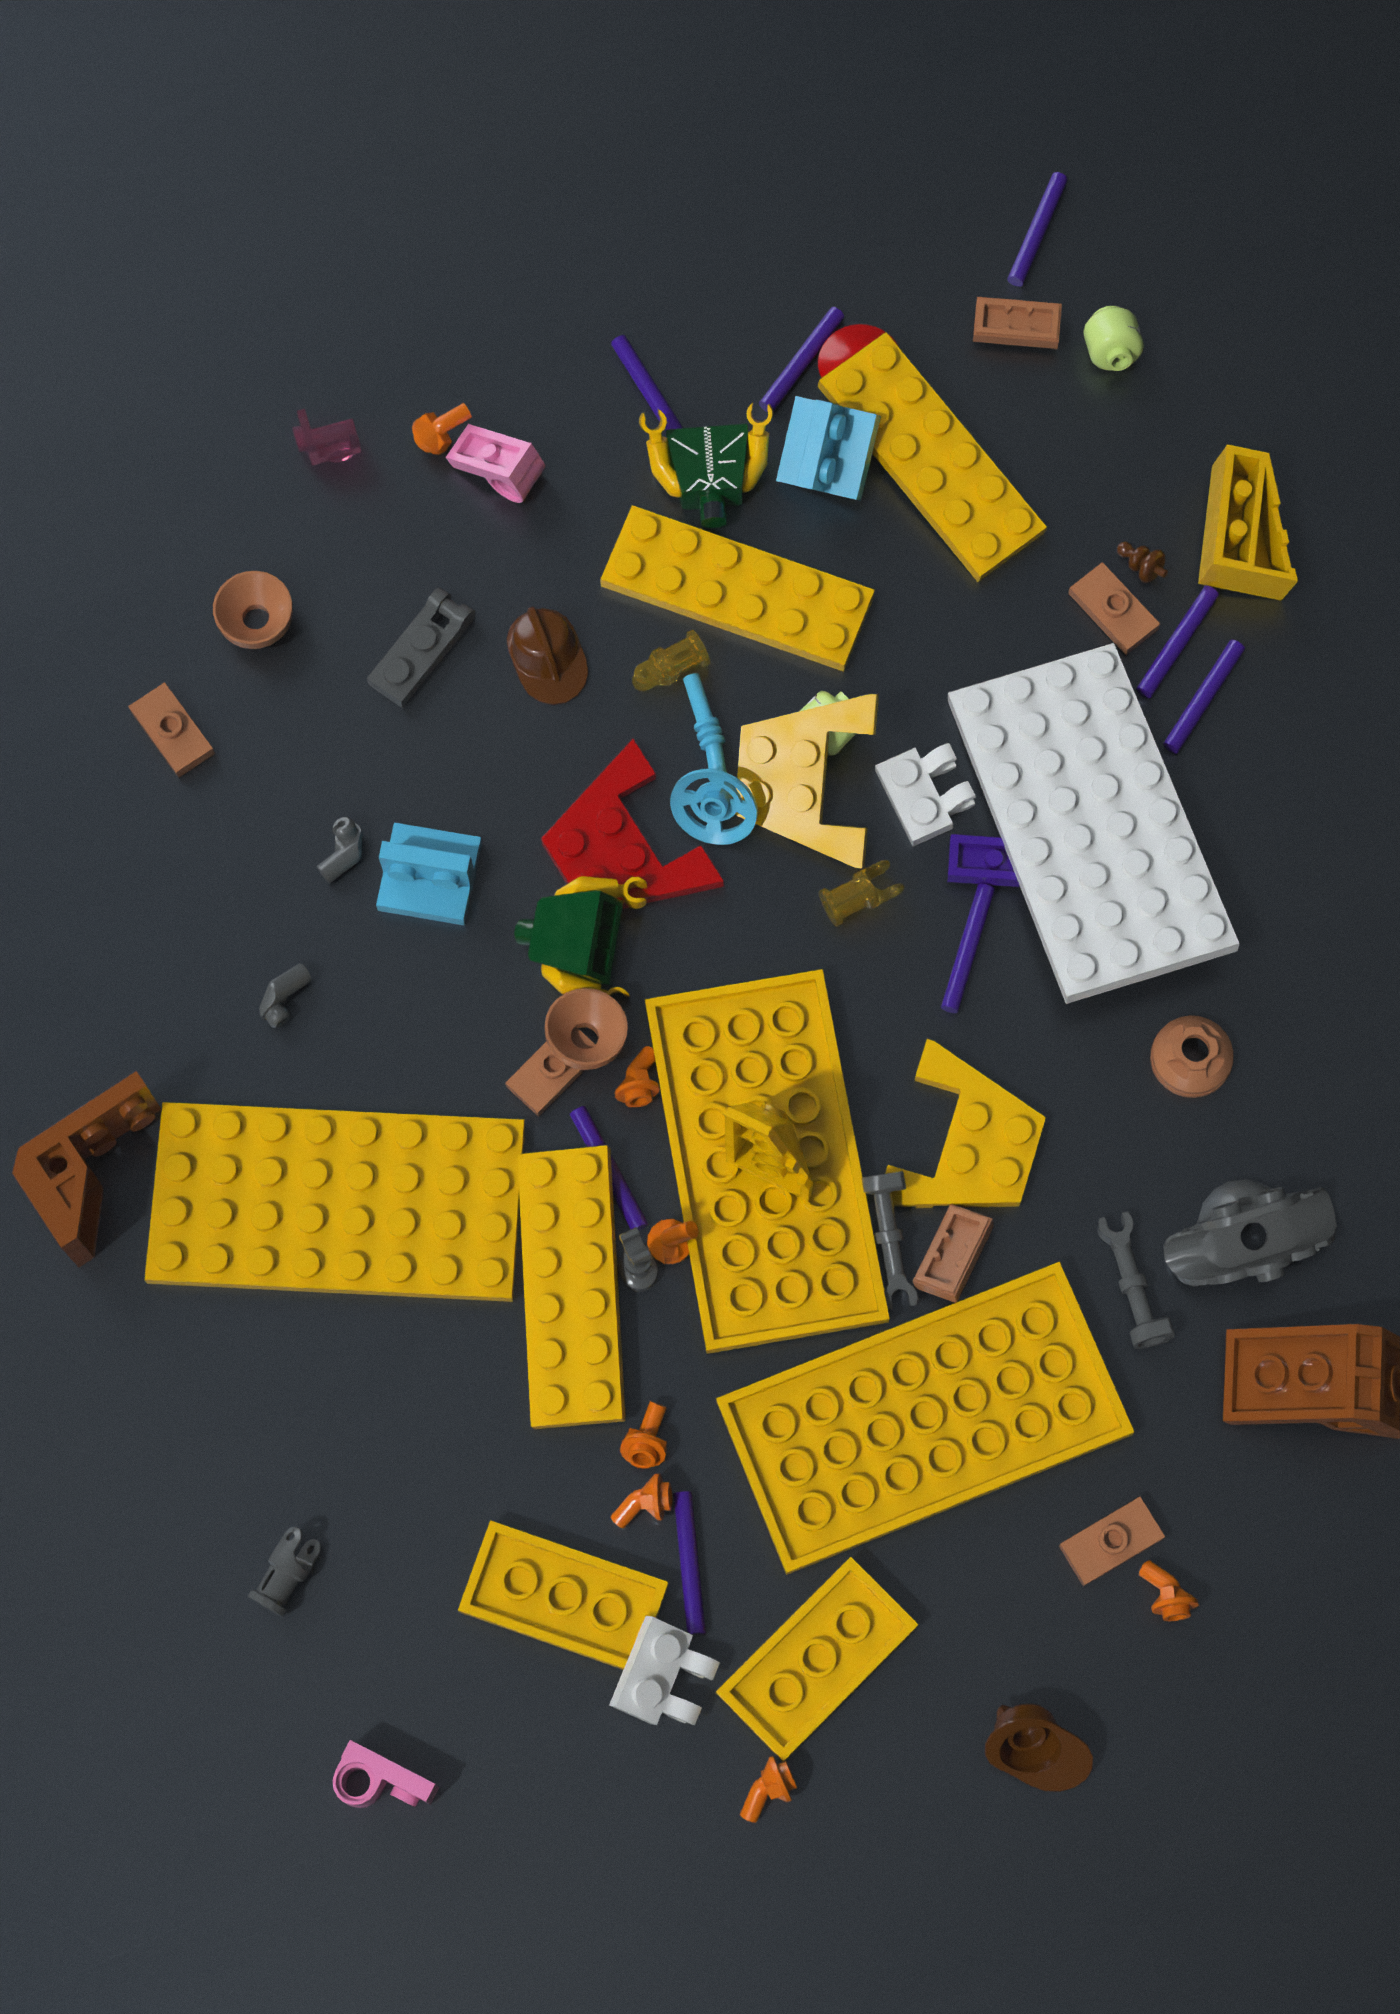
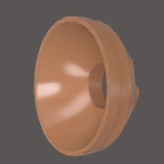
(249, 592)
(590, 1010)
(1186, 1076)

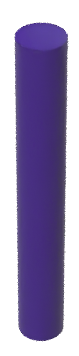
(1037, 229)
(802, 359)
(644, 381)
(1177, 641)
(1203, 696)
(967, 948)
(621, 1191)
(689, 1563)

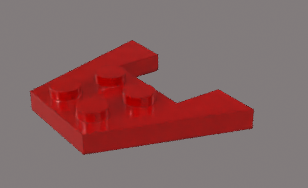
(604, 842)

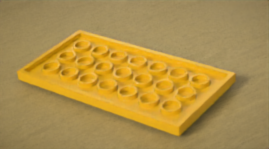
(335, 1202)
(762, 1256)
(923, 1417)

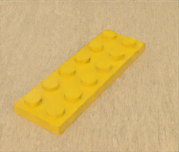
(935, 458)
(737, 588)
(571, 1288)

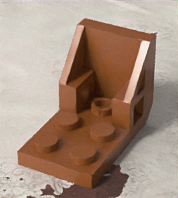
(55, 1168)
(1314, 1375)

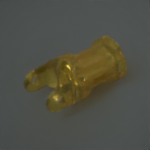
(668, 663)
(858, 894)

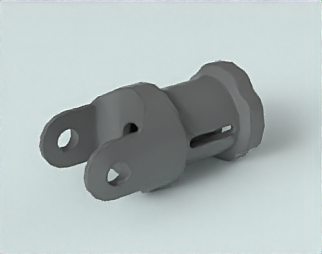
(285, 1571)

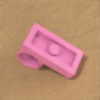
(504, 461)
(407, 1785)

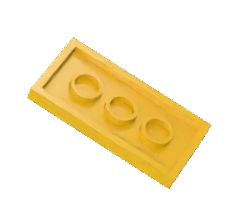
(560, 1595)
(817, 1659)

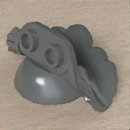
(1213, 1250)

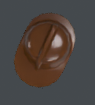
(547, 656)
(1037, 1749)

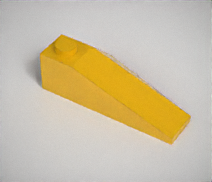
(767, 1147)

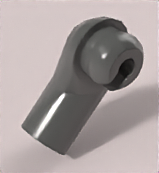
(347, 849)
(277, 992)

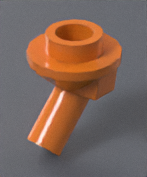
(432, 431)
(637, 1087)
(669, 1240)
(644, 1441)
(653, 1497)
(1173, 1601)
(775, 1781)

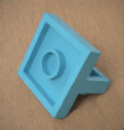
(828, 448)
(428, 873)

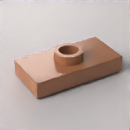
(1017, 322)
(1114, 608)
(171, 730)
(545, 1077)
(953, 1253)
(1111, 1541)

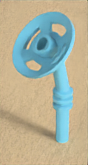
(717, 794)

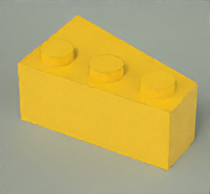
(1243, 528)

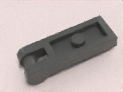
(420, 648)

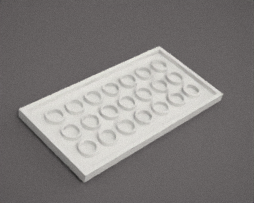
(1092, 823)

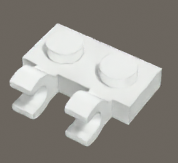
(914, 796)
(652, 1672)

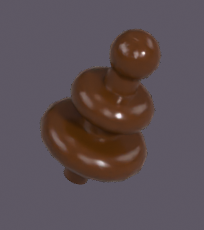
(1141, 560)

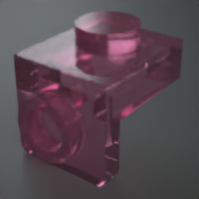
(327, 443)

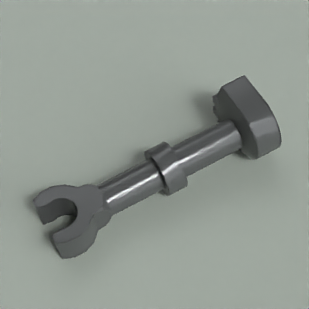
(889, 1235)
(638, 1267)
(1148, 1331)

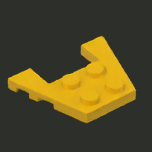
(786, 772)
(986, 1145)

